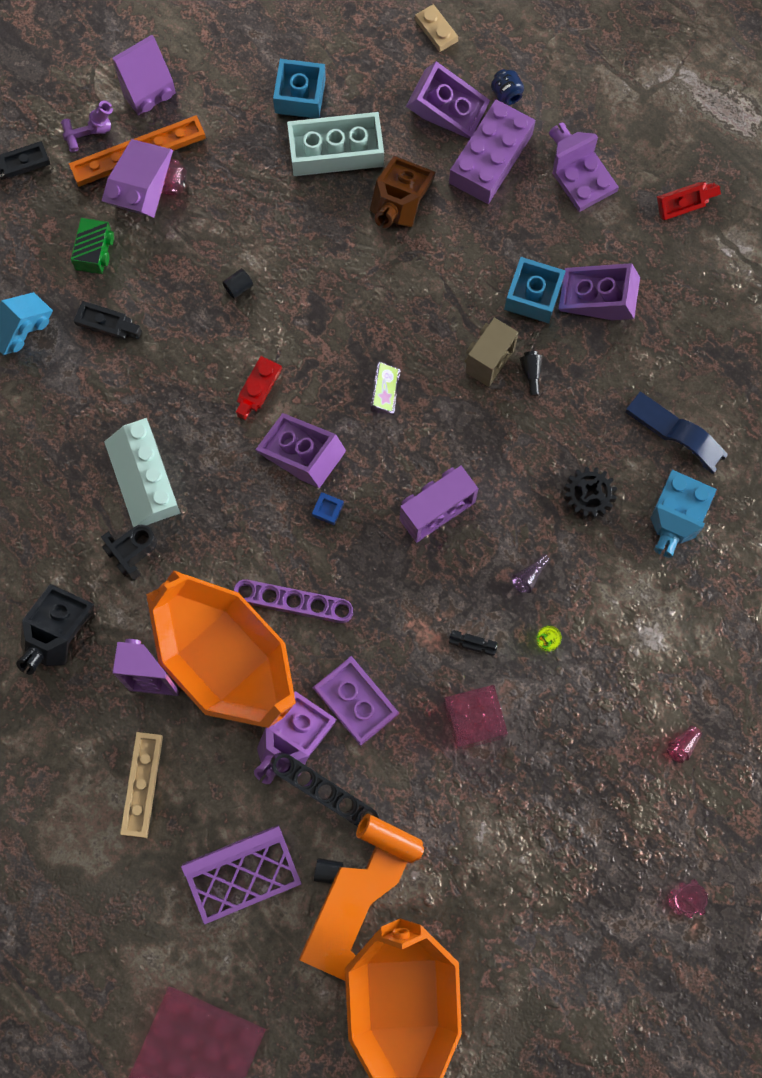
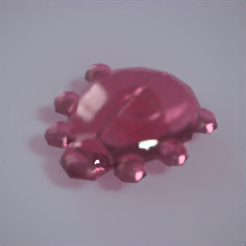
(689, 899)

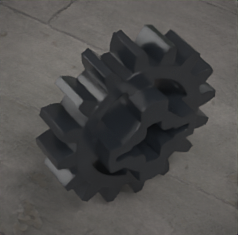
(597, 499)

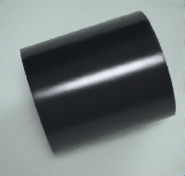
(237, 283)
(326, 870)

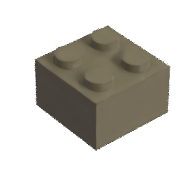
(491, 351)

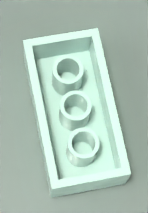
(336, 144)

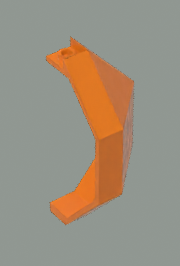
(220, 651)
(403, 1003)

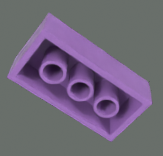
(491, 151)

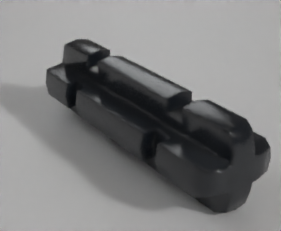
(473, 642)

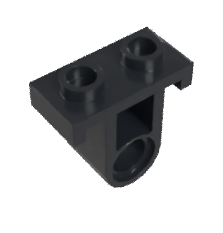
(127, 549)

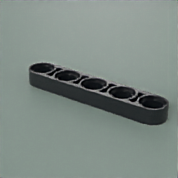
(312, 788)

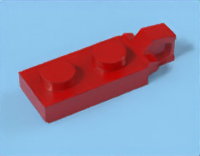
(686, 199)
(257, 386)

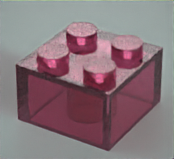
(475, 717)

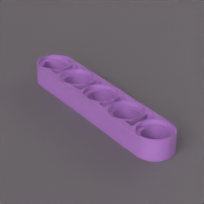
(303, 609)

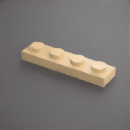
(141, 785)

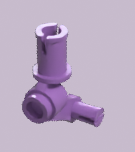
(97, 124)

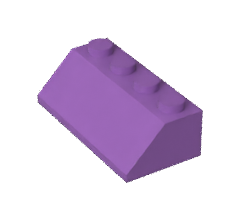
(140, 671)

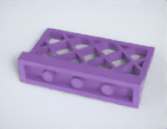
(233, 852)

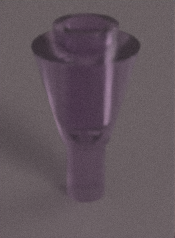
(526, 578)

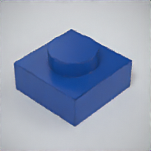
(327, 508)

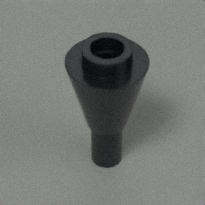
(532, 365)

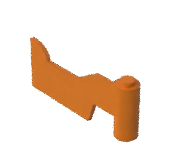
(355, 891)

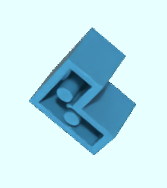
(18, 318)

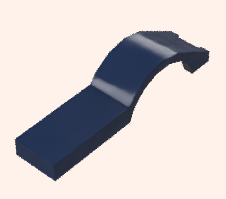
(675, 429)

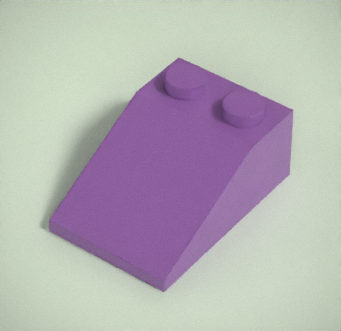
(144, 75)
(447, 101)
(138, 178)
(601, 291)
(302, 449)

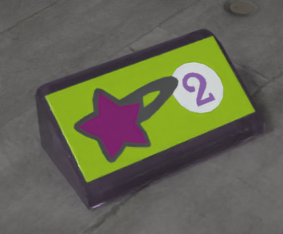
(385, 388)

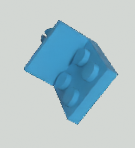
(680, 511)

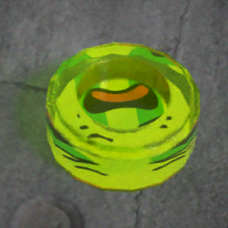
(549, 638)

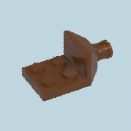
(399, 192)

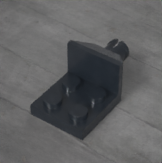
(51, 627)

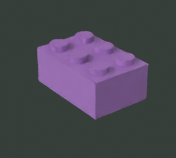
(438, 503)

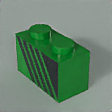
(92, 246)

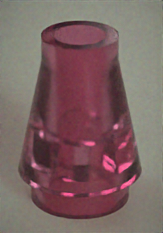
(684, 745)

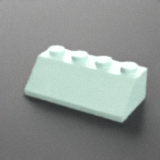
(141, 474)

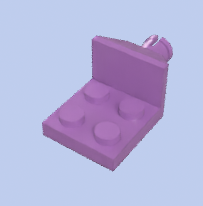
(579, 168)
(294, 734)

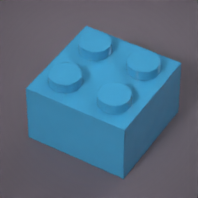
(299, 88)
(534, 290)

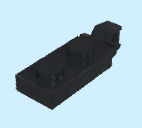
(23, 160)
(106, 321)

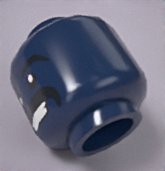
(507, 86)

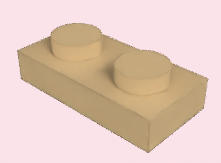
(436, 28)

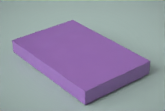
(355, 701)

